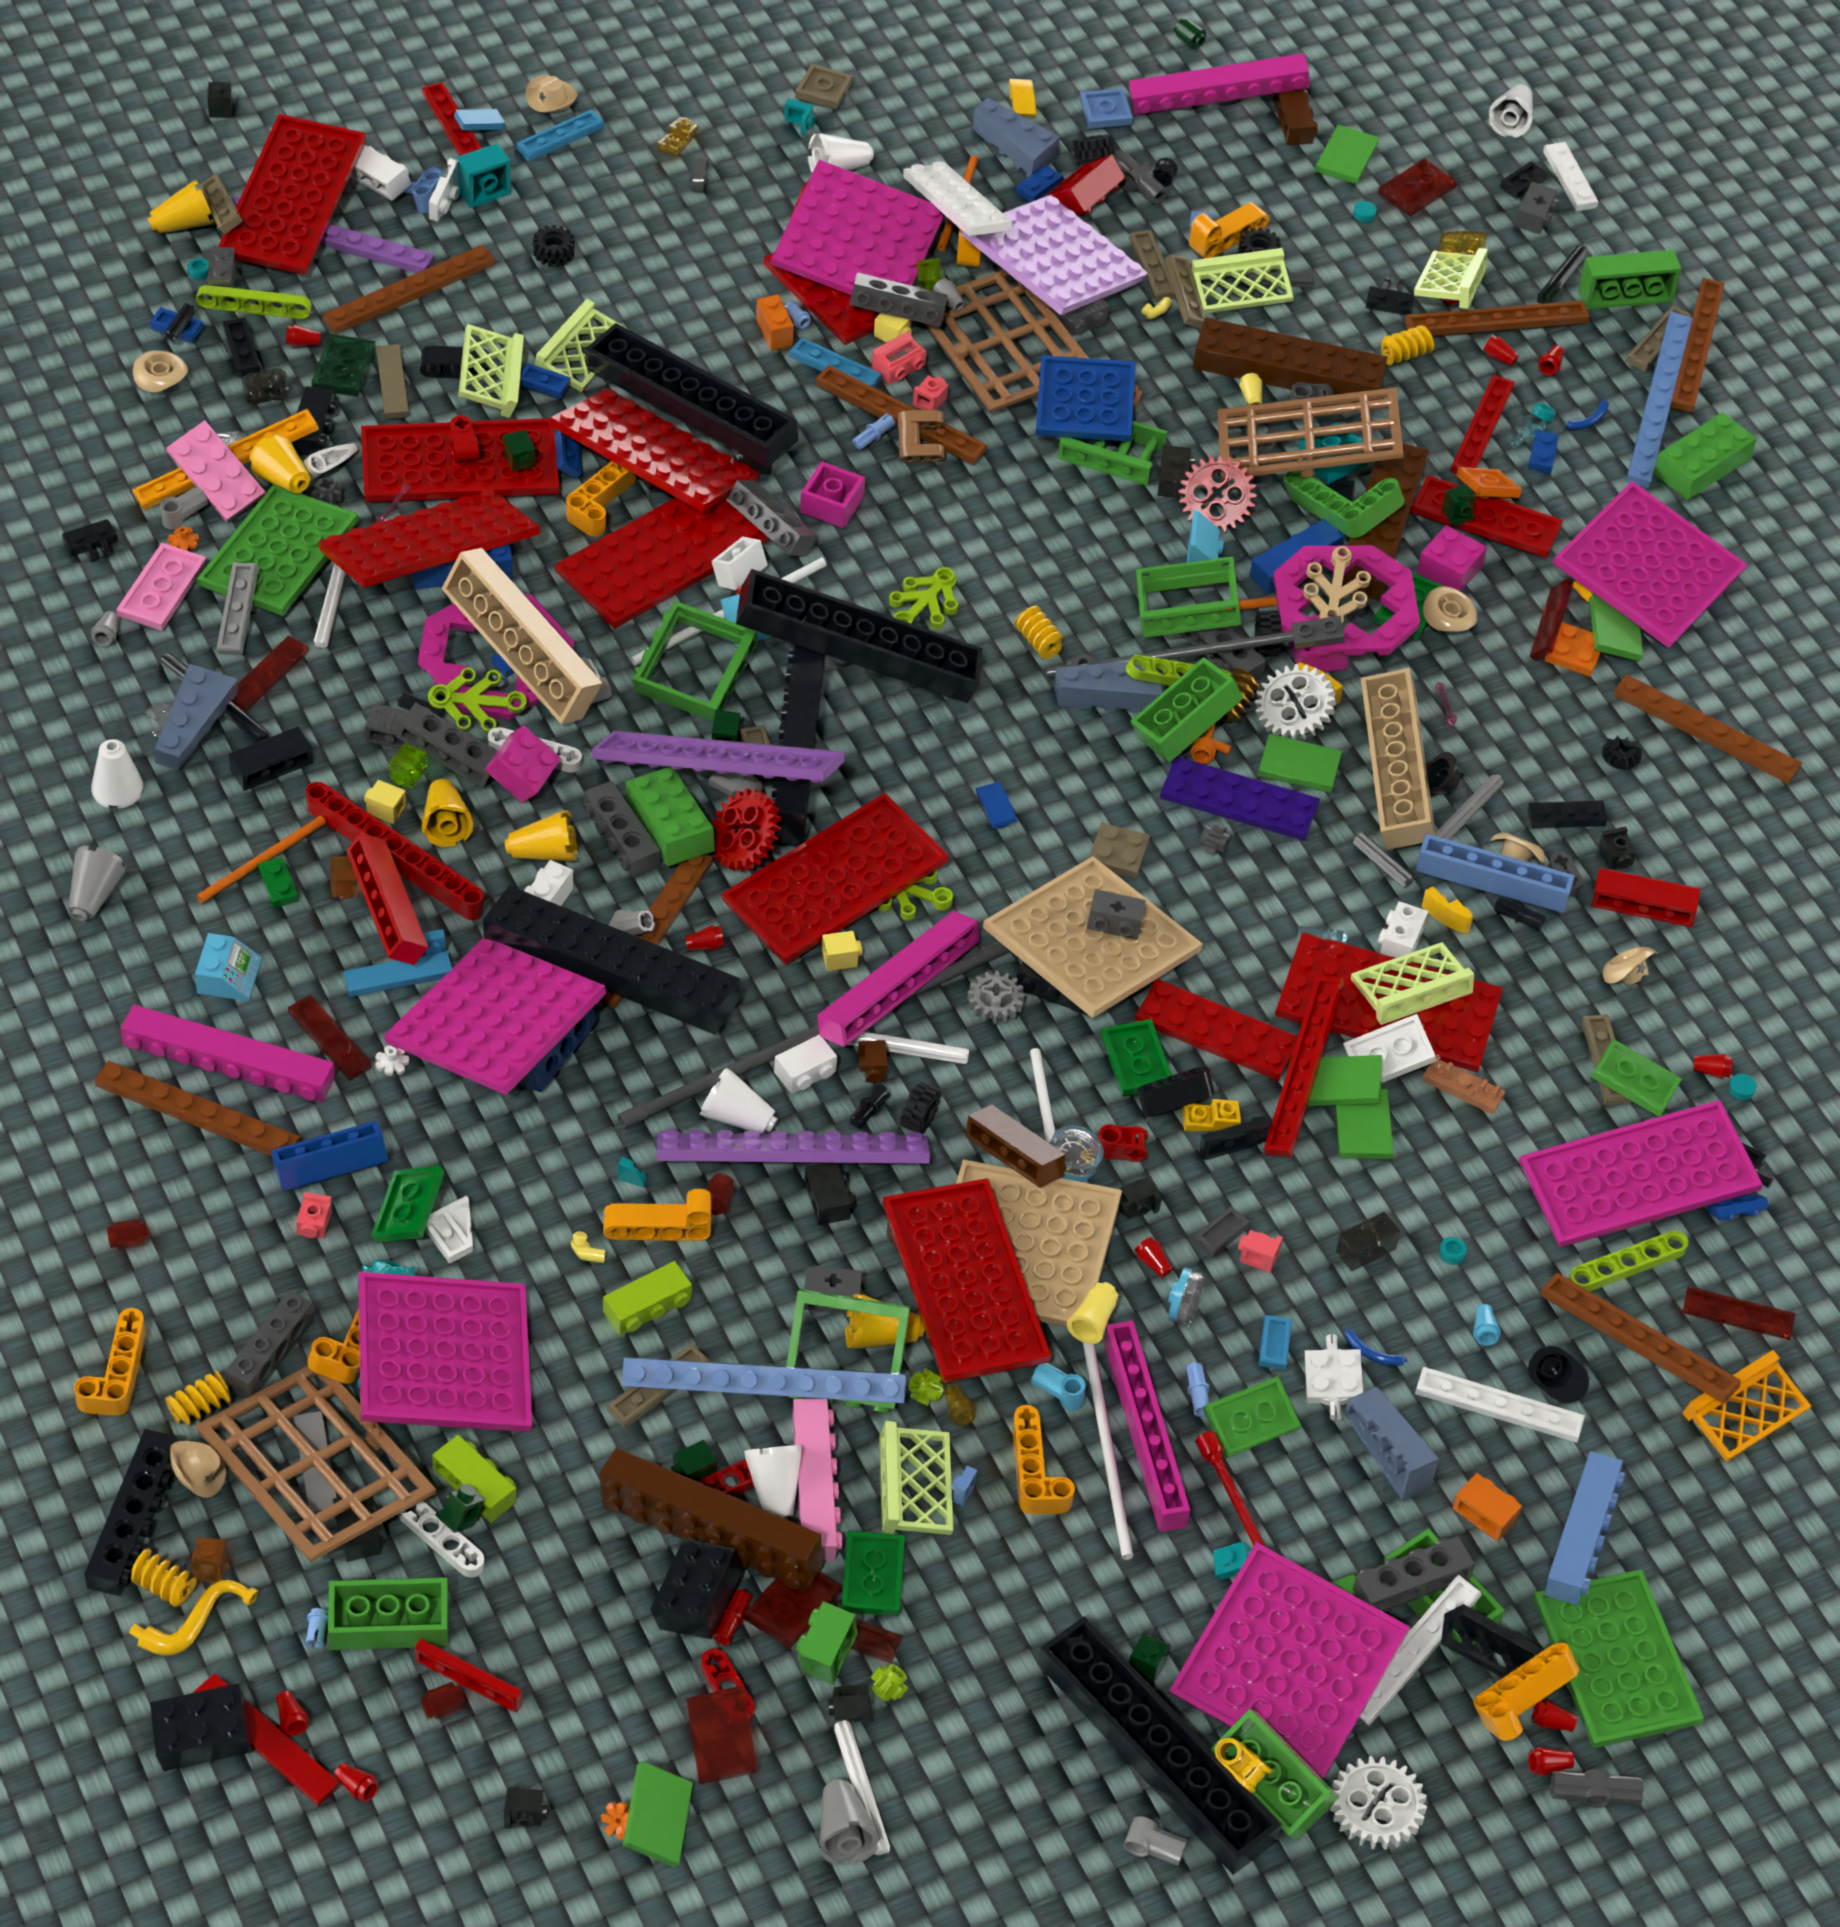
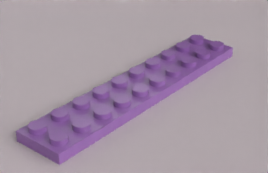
(718, 756)
(799, 1147)

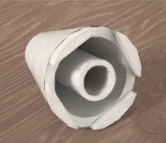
(1512, 112)
(839, 151)
(115, 776)
(738, 1105)
(775, 1477)

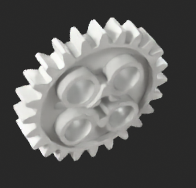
(1316, 691)
(1401, 1818)

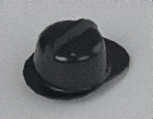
(1443, 773)
(1558, 1374)

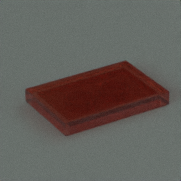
(1417, 187)
(783, 1618)
(722, 1735)

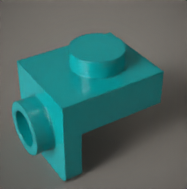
(800, 114)
(1230, 1559)

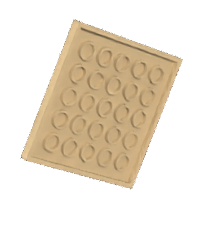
(1082, 963)
(1055, 1234)

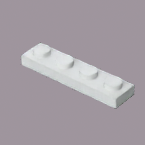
(1570, 176)

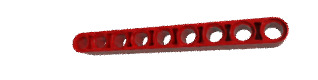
(409, 859)

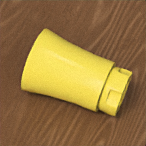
(1093, 1314)

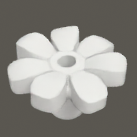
(391, 1061)

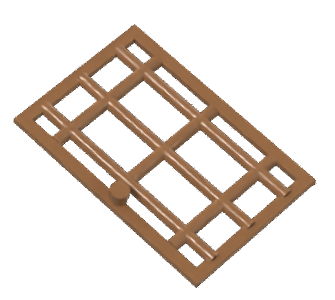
(959, 351)
(1309, 433)
(375, 1439)

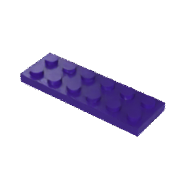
(1240, 798)

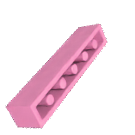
(815, 1480)

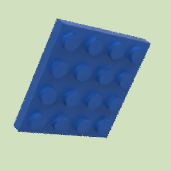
(1085, 398)

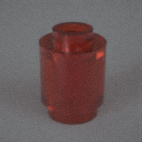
(721, 1192)
(127, 1234)
(442, 1701)

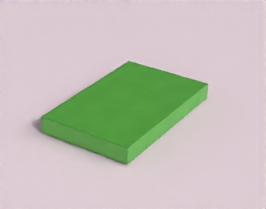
(1347, 154)
(1613, 631)
(1300, 763)
(1636, 1077)
(1347, 1081)
(1364, 1130)
(1252, 1417)
(657, 1814)

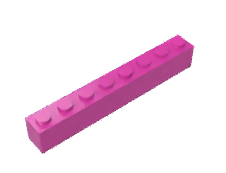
(1219, 84)
(898, 978)
(227, 1053)
(1146, 1426)

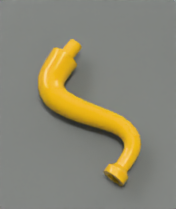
(172, 1644)

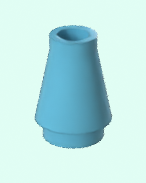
(1486, 1327)

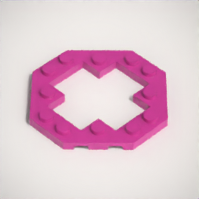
(1398, 598)
(434, 648)

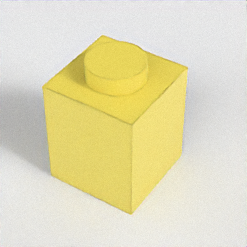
(889, 326)
(385, 801)
(840, 950)

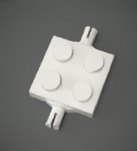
(1333, 1376)

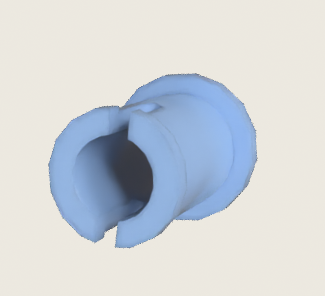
(800, 318)
(317, 1625)

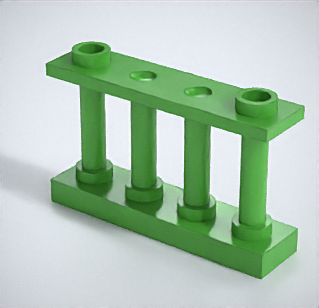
(1113, 462)

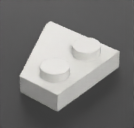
(445, 192)
(452, 1230)

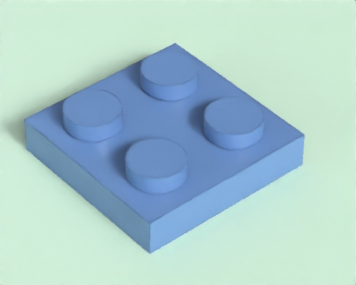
(1106, 108)

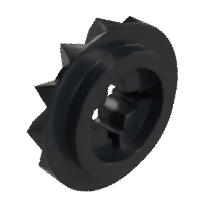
(1616, 758)

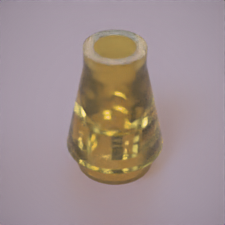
(959, 1407)

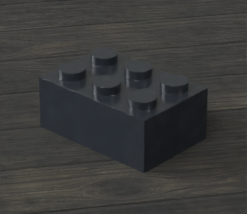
(697, 1588)
(200, 1727)

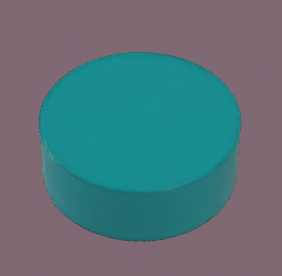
(1364, 211)
(198, 268)
(1543, 411)
(1742, 1087)
(1452, 1250)

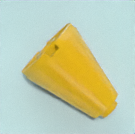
(181, 211)
(279, 464)
(445, 815)
(545, 840)
(875, 1330)

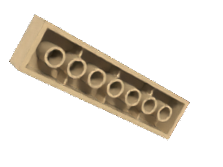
(521, 636)
(1397, 758)

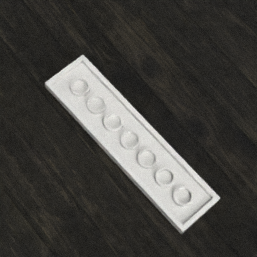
(957, 199)

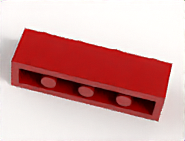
(1645, 897)

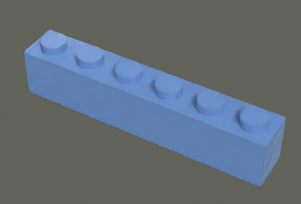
(1495, 873)
(1584, 1528)

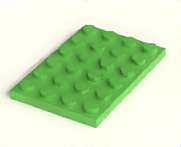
(284, 543)
(1626, 1661)

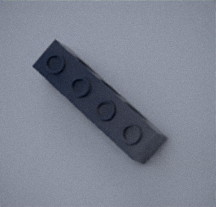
(549, 1065)

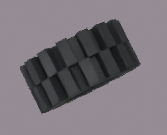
(1093, 147)
(553, 236)
(1258, 238)
(1267, 623)
(920, 1108)

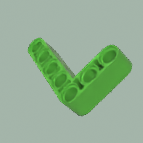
(1346, 516)

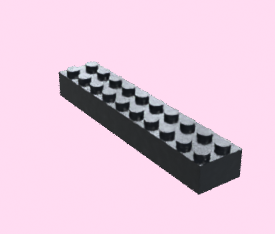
(692, 395)
(859, 636)
(798, 731)
(614, 959)
(1159, 1745)

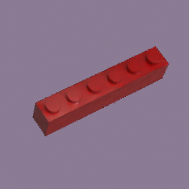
(387, 899)

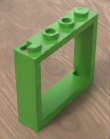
(1188, 617)
(711, 624)
(852, 1304)

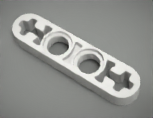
(566, 752)
(439, 1537)

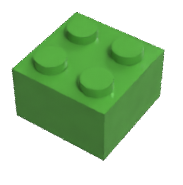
(827, 1642)

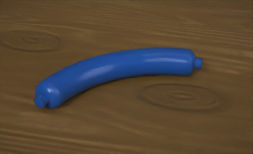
(1591, 420)
(1371, 1354)

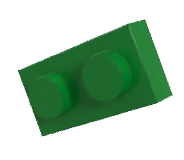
(278, 882)

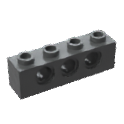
(898, 299)
(772, 518)
(1228, 660)
(436, 744)
(621, 829)
(269, 1345)
(1407, 1588)

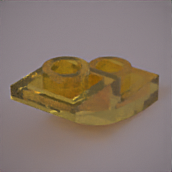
(678, 137)
(1462, 241)

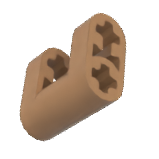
(909, 436)

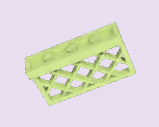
(1238, 266)
(1467, 281)
(567, 337)
(510, 377)
(1420, 995)
(892, 1485)

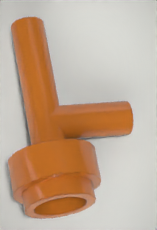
(1205, 748)

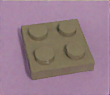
(824, 86)
(1120, 849)

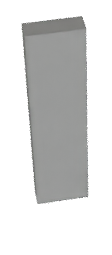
(237, 608)
(318, 1490)

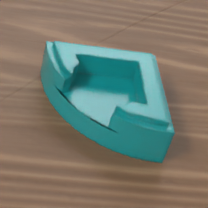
(630, 1174)

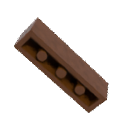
(1295, 116)
(1015, 1146)

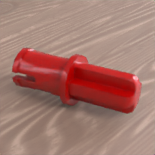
(732, 1617)

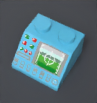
(227, 968)

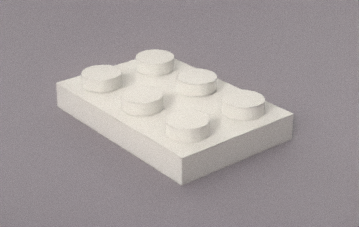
(1400, 1044)

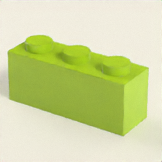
(647, 1298)
(462, 1464)

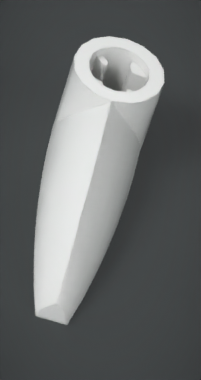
(327, 459)

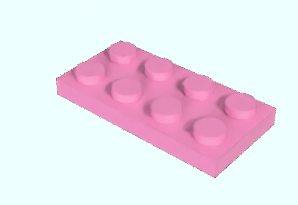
(215, 471)
(161, 586)

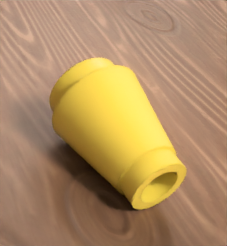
(1251, 388)

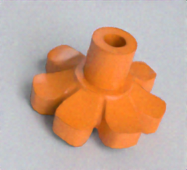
(184, 538)
(616, 1818)

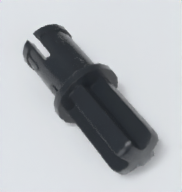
(1519, 913)
(869, 1106)

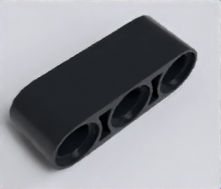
(445, 362)
(1175, 1091)

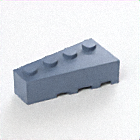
(1015, 136)
(1103, 686)
(195, 708)
(1392, 1443)

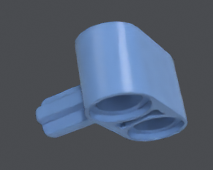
(424, 188)

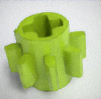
(926, 1387)
(889, 1682)

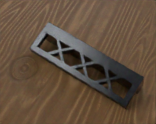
(1491, 1637)

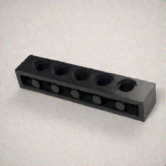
(113, 1577)

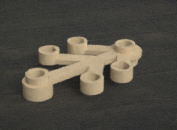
(1336, 590)

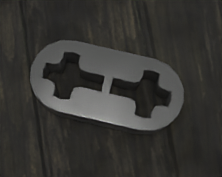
(700, 173)
(1570, 868)

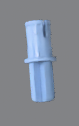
(874, 431)
(1197, 1388)

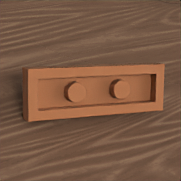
(1464, 1085)

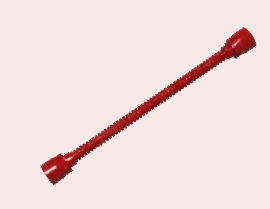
(1212, 1452)

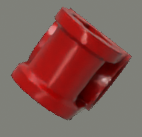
(463, 439)
(1121, 1142)

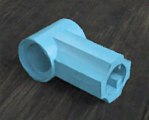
(1060, 1385)

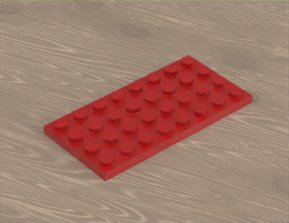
(293, 193)
(653, 448)
(424, 460)
(427, 537)
(653, 558)
(834, 878)
(1454, 1028)
(966, 1280)

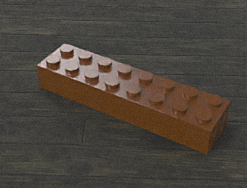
(1285, 359)
(1390, 532)
(706, 1515)

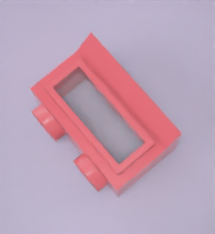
(898, 358)

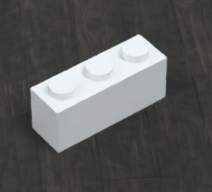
(380, 173)

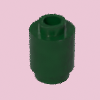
(1190, 33)

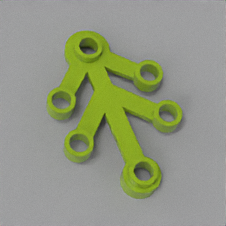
(942, 579)
(473, 699)
(941, 898)

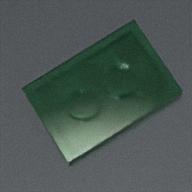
(344, 364)

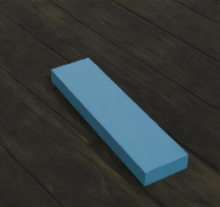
(560, 135)
(821, 357)
(396, 974)

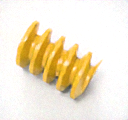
(1407, 344)
(1039, 632)
(198, 1398)
(161, 1580)

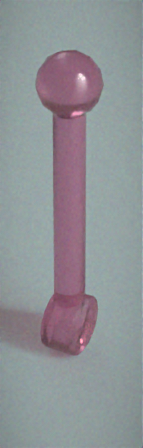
(405, 488)
(1451, 719)

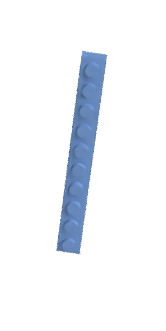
(1659, 399)
(764, 1380)

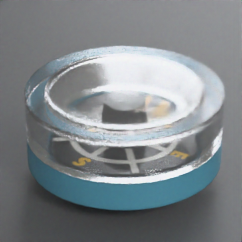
(1082, 1151)
(1186, 1296)

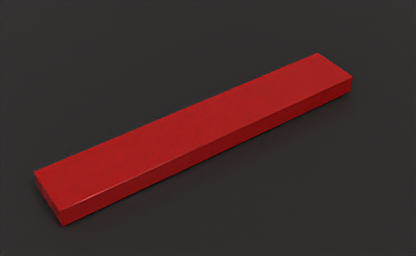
(444, 110)
(1483, 424)
(283, 1753)

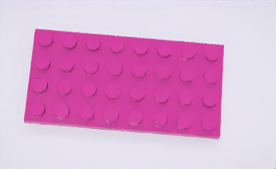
(1640, 1173)

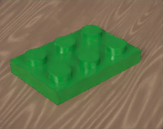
(1422, 588)
(1134, 1055)
(407, 1204)
(873, 1573)

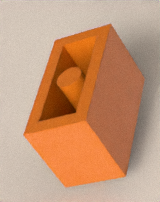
(774, 322)
(1487, 1507)

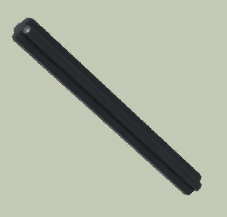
(232, 712)

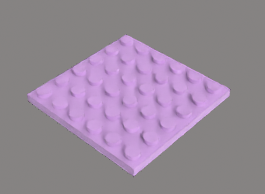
(1059, 256)

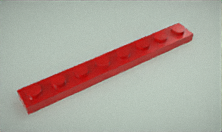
(1303, 1066)

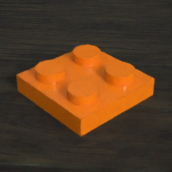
(1489, 483)
(1574, 650)

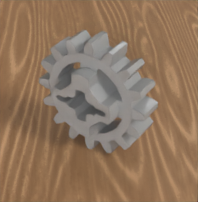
(995, 997)

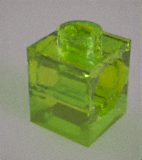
(930, 272)
(407, 766)

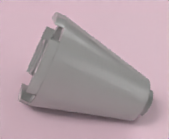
(93, 881)
(845, 1825)

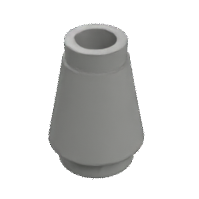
(954, 299)
(105, 629)

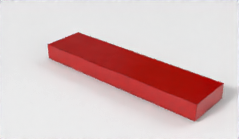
(468, 1676)

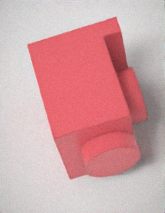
(933, 389)
(314, 1215)
(1259, 1250)

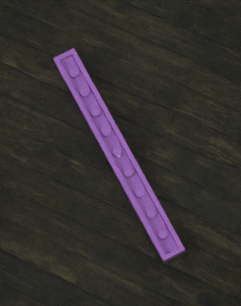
(373, 248)

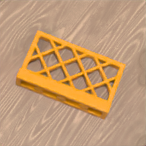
(1749, 1378)

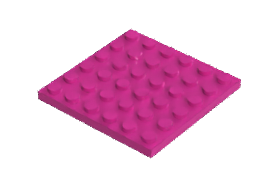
(854, 227)
(1650, 564)
(495, 1015)
(443, 1352)
(1292, 1654)

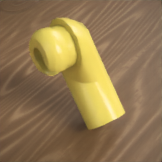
(1153, 312)
(584, 1250)

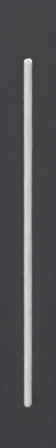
(1089, 1350)

